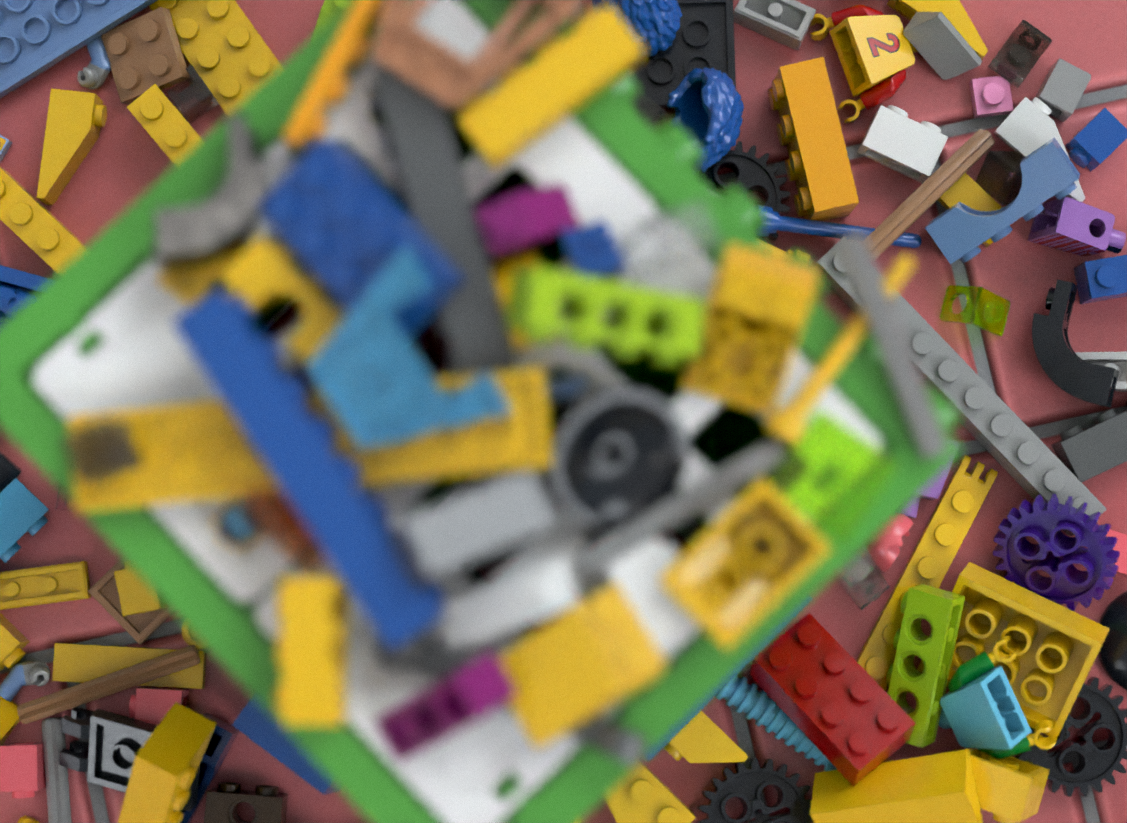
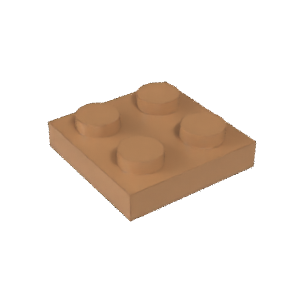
(145, 54)

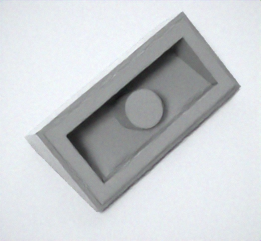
(776, 19)
(941, 44)

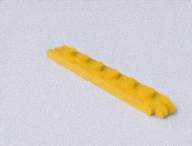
(928, 560)

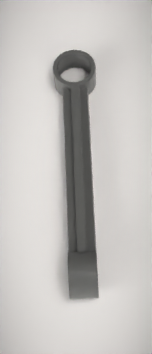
(599, 733)

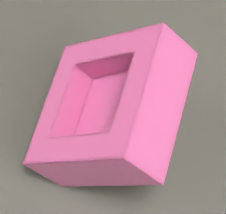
(991, 96)

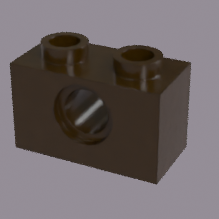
(224, 800)

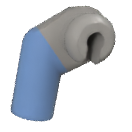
(98, 68)
(570, 388)
(23, 675)

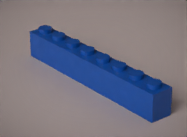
(308, 464)

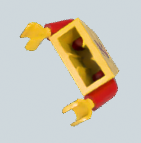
(870, 52)

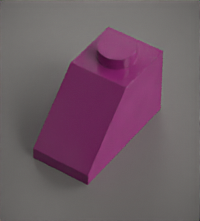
(526, 220)

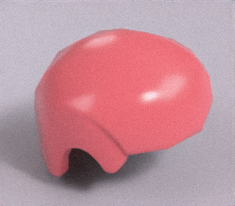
(885, 544)

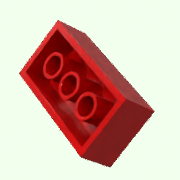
(831, 699)

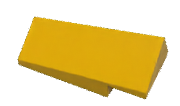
(901, 791)

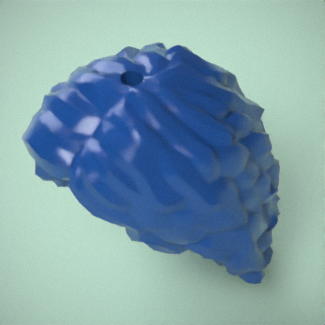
(650, 21)
(709, 112)

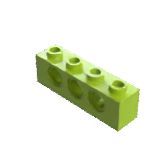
(673, 317)
(944, 613)

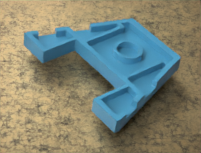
(380, 380)

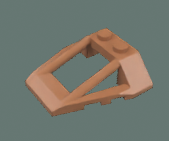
(448, 74)

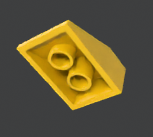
(744, 563)
(580, 666)

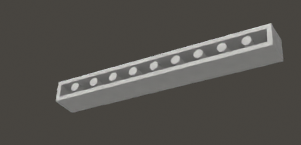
(976, 403)

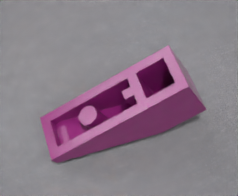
(446, 706)

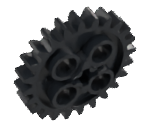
(751, 176)
(1094, 762)
(747, 787)

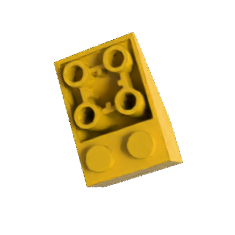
(751, 328)

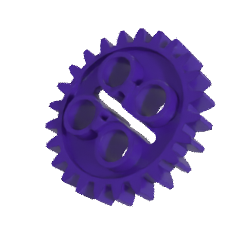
(1057, 551)

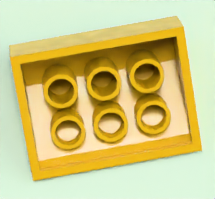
(1051, 639)

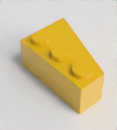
(312, 651)
(166, 768)
(646, 800)

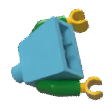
(986, 711)

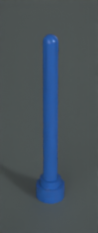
(825, 229)

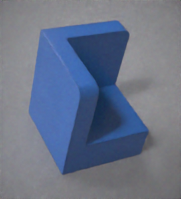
(593, 251)

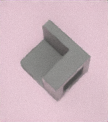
(1063, 88)

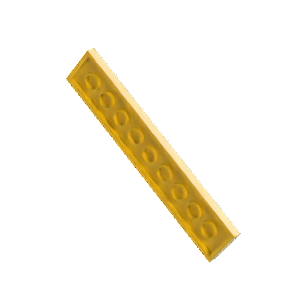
(206, 455)

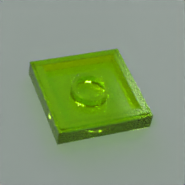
(833, 476)

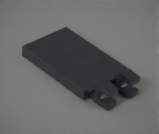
(110, 749)

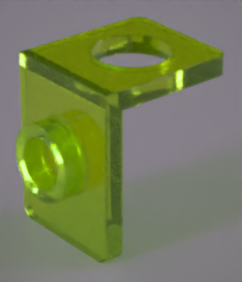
(981, 310)

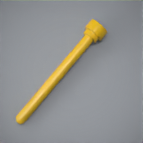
(789, 421)

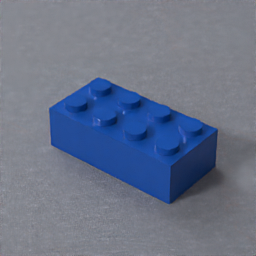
(353, 230)

